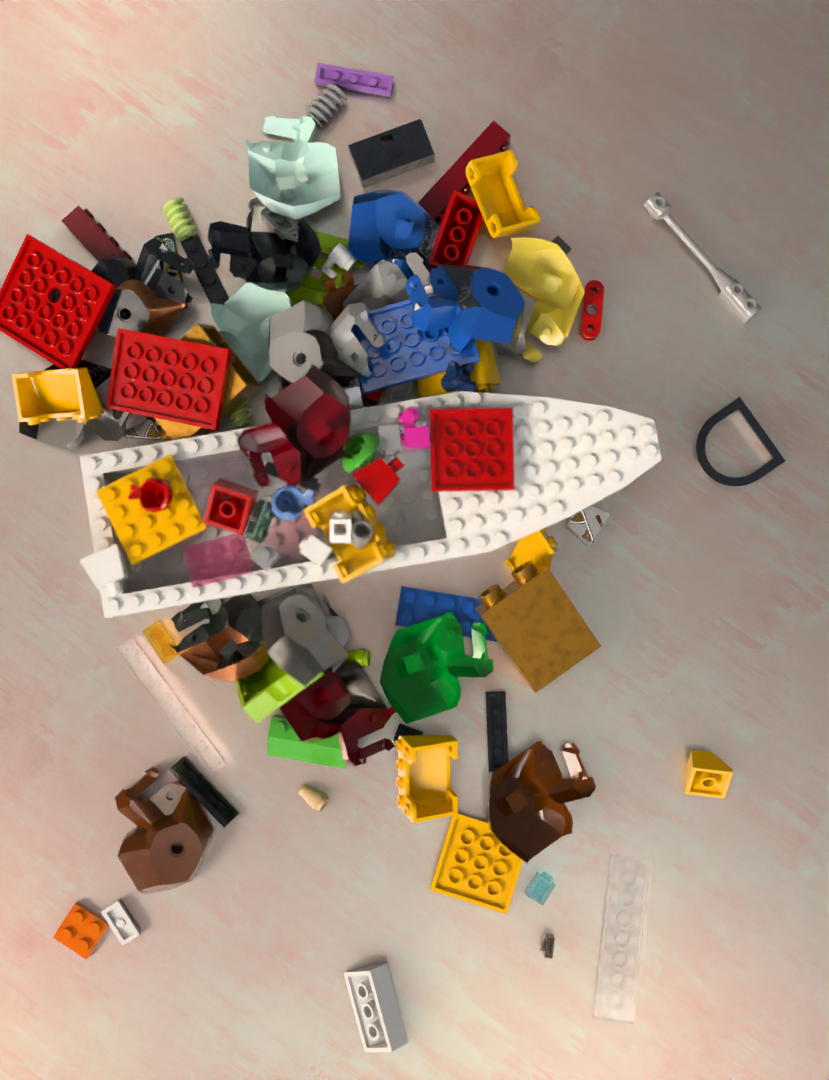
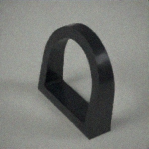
(738, 404)

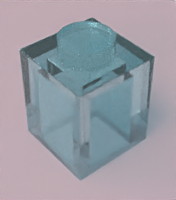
(540, 887)

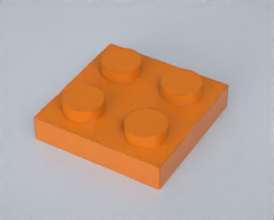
(81, 930)

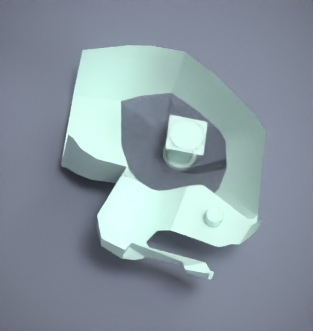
(293, 177)
(246, 324)

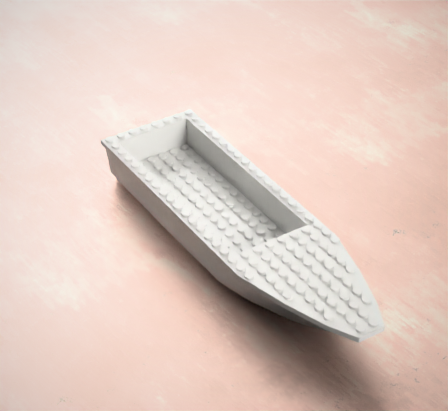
(562, 464)

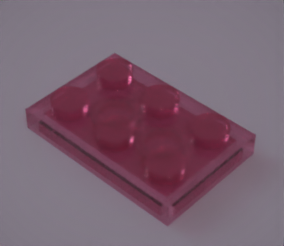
(218, 560)

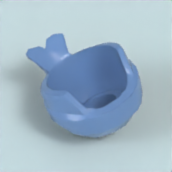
(290, 502)

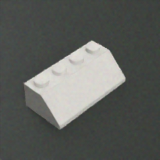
(376, 1008)

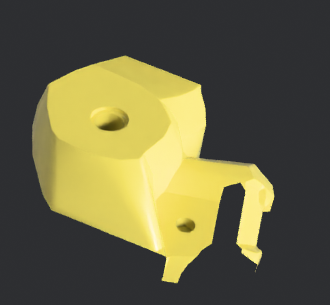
(552, 283)

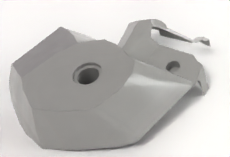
(387, 284)

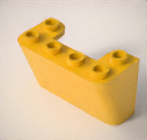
(499, 195)
(484, 374)
(56, 395)
(351, 559)
(425, 776)

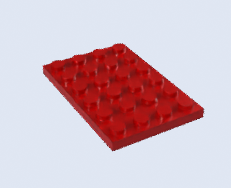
(168, 378)

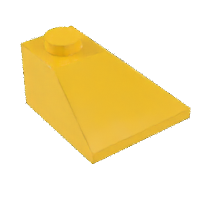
(707, 775)

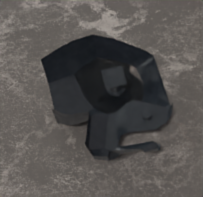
(264, 256)

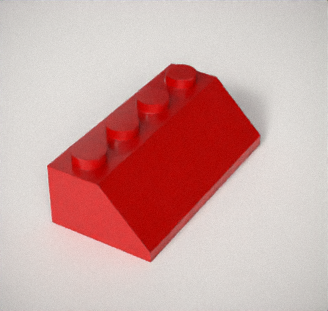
(456, 232)

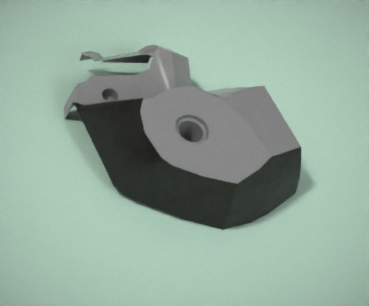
(303, 636)

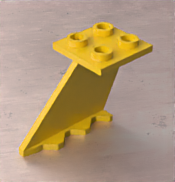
(536, 548)

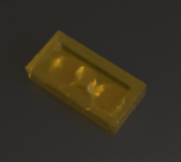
(160, 640)

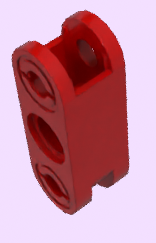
(591, 300)

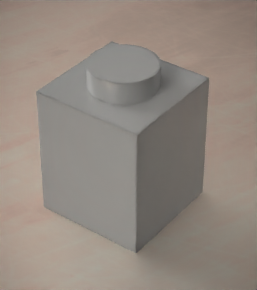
(389, 439)
(265, 556)

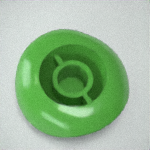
(360, 450)

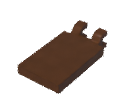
(336, 296)

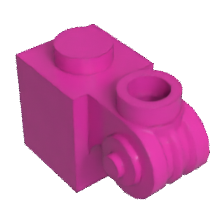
(414, 436)

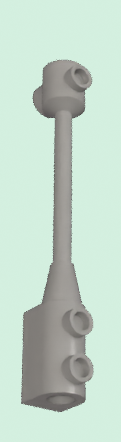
(731, 290)

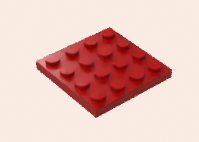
(472, 450)

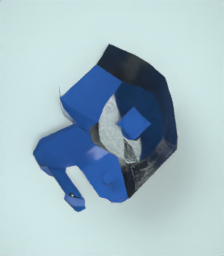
(389, 228)
(480, 307)

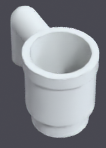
(342, 258)

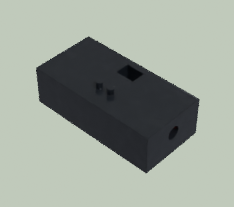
(391, 153)

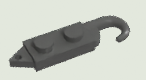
(281, 225)

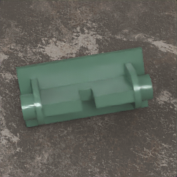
(259, 530)

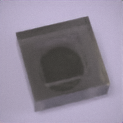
(547, 945)

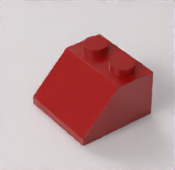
(230, 506)

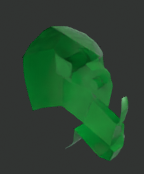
(426, 663)

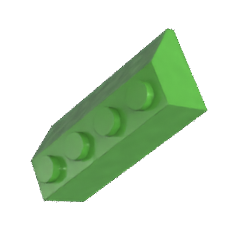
(286, 744)

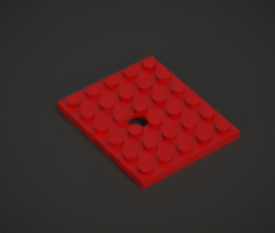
(27, 310)

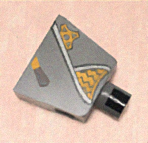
(143, 434)
(587, 524)

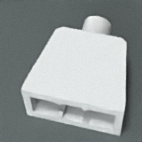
(107, 568)

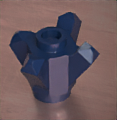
(458, 377)

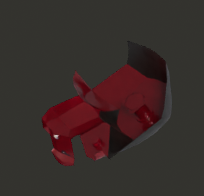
(305, 430)
(340, 705)

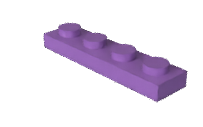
(354, 79)

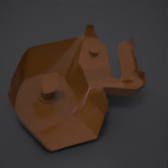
(530, 798)
(167, 838)

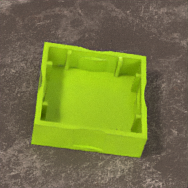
(267, 690)

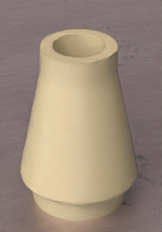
(314, 797)

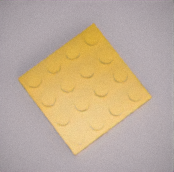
(148, 532)
(476, 865)

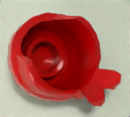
(154, 494)

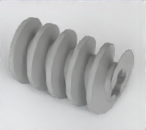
(325, 103)

